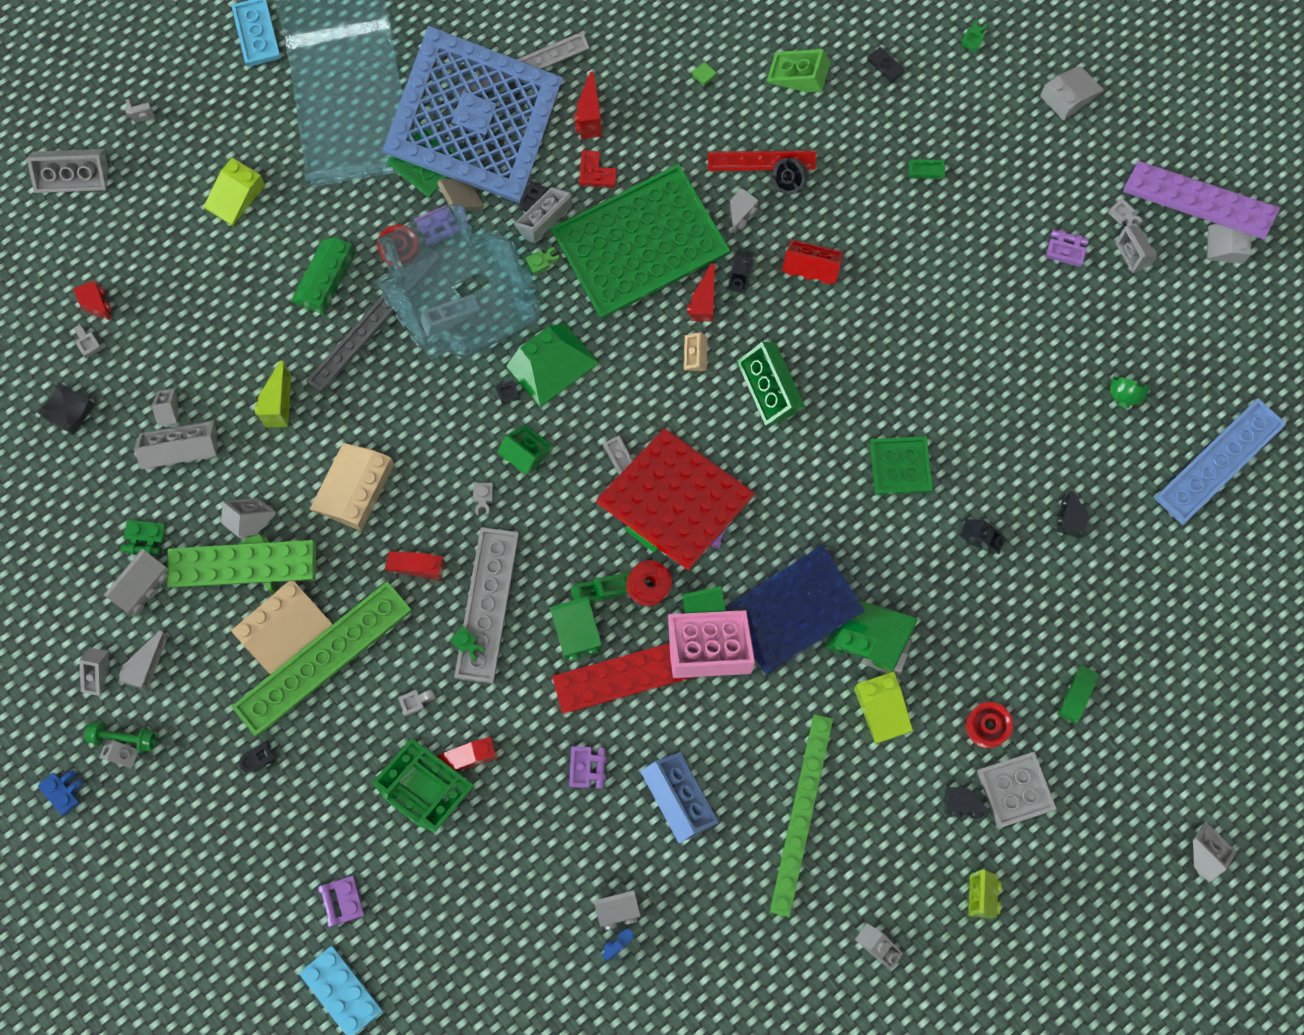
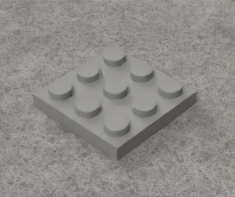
(1016, 790)

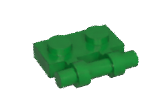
(143, 532)

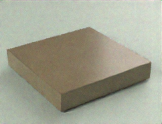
(460, 194)

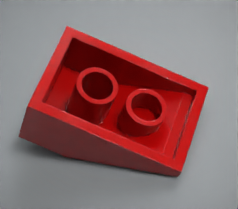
(588, 114)

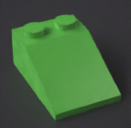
(800, 70)

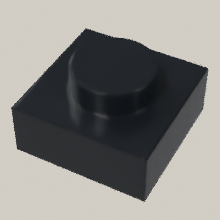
(507, 393)

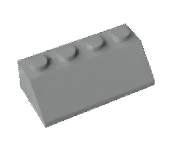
(68, 170)
(176, 445)

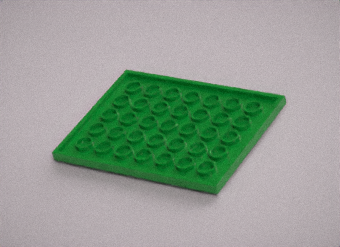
(640, 241)

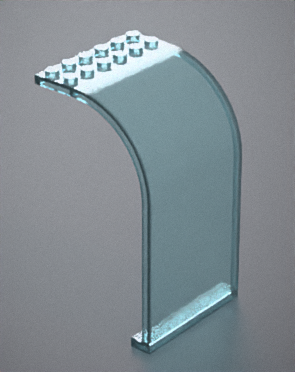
(342, 85)

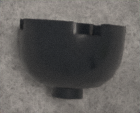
(790, 176)

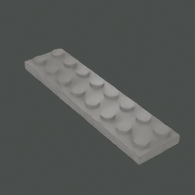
(488, 603)

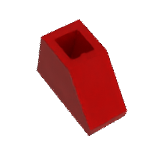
(92, 300)

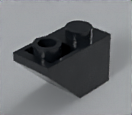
(741, 270)
(1073, 517)
(982, 535)
(963, 802)

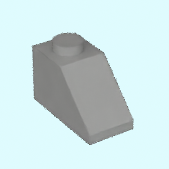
(166, 407)
(93, 671)

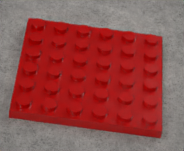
(675, 498)

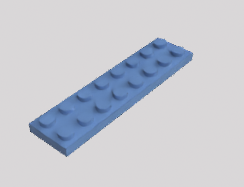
(1220, 461)

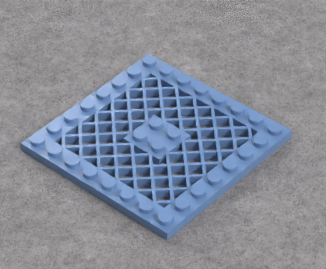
(472, 114)

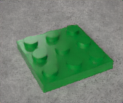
(421, 178)
(900, 465)

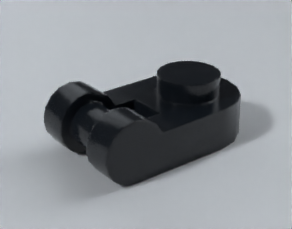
(529, 199)
(251, 762)

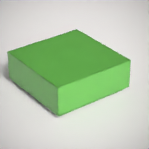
(704, 74)

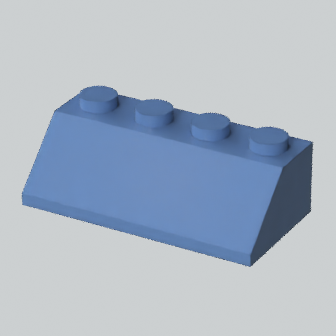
(679, 797)

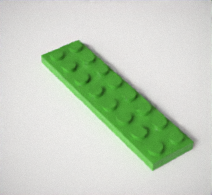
(242, 564)

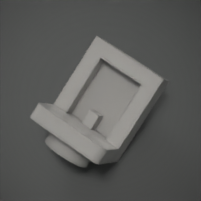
(140, 112)

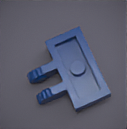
(59, 794)
(612, 949)

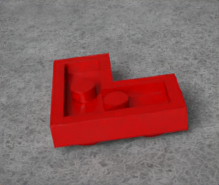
(594, 176)

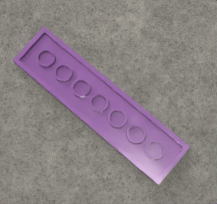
(1201, 200)

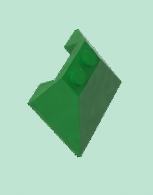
(551, 363)
(874, 635)
(421, 786)

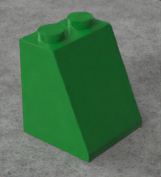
(576, 628)

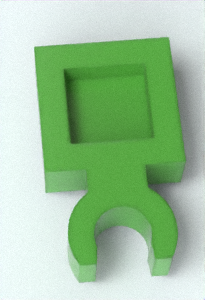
(540, 262)

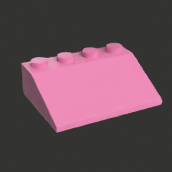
(710, 644)

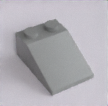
(1070, 92)

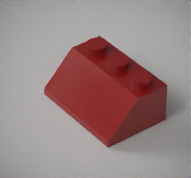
(812, 261)

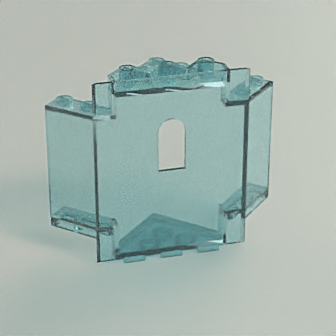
(440, 253)

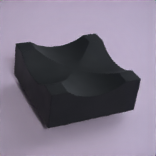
(66, 409)

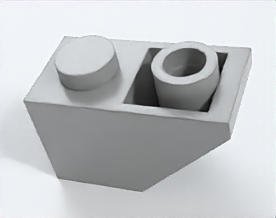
(741, 209)
(879, 946)

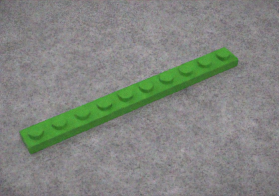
(801, 816)

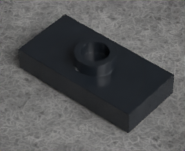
(885, 64)

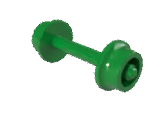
(96, 733)

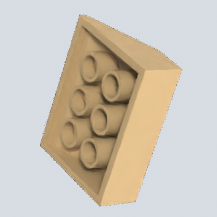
(353, 485)
(281, 627)

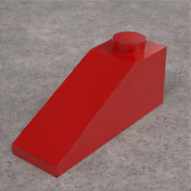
(703, 298)
(416, 564)
(470, 754)

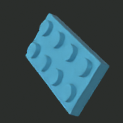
(255, 32)
(341, 992)

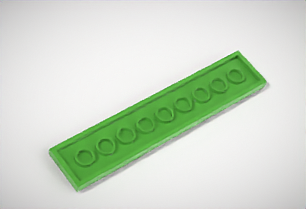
(321, 659)

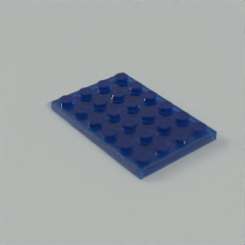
(797, 608)

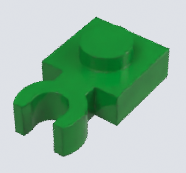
(974, 37)
(466, 642)

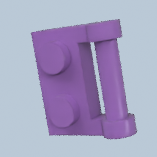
(348, 899)

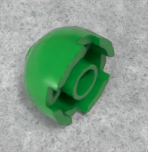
(1128, 392)

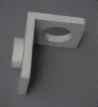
(119, 753)

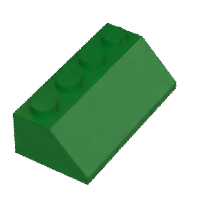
(324, 275)
(770, 383)

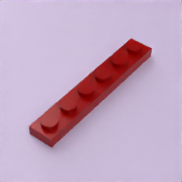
(757, 159)

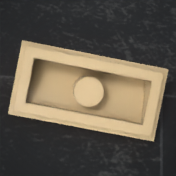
(695, 352)

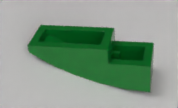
(601, 588)
(1078, 694)

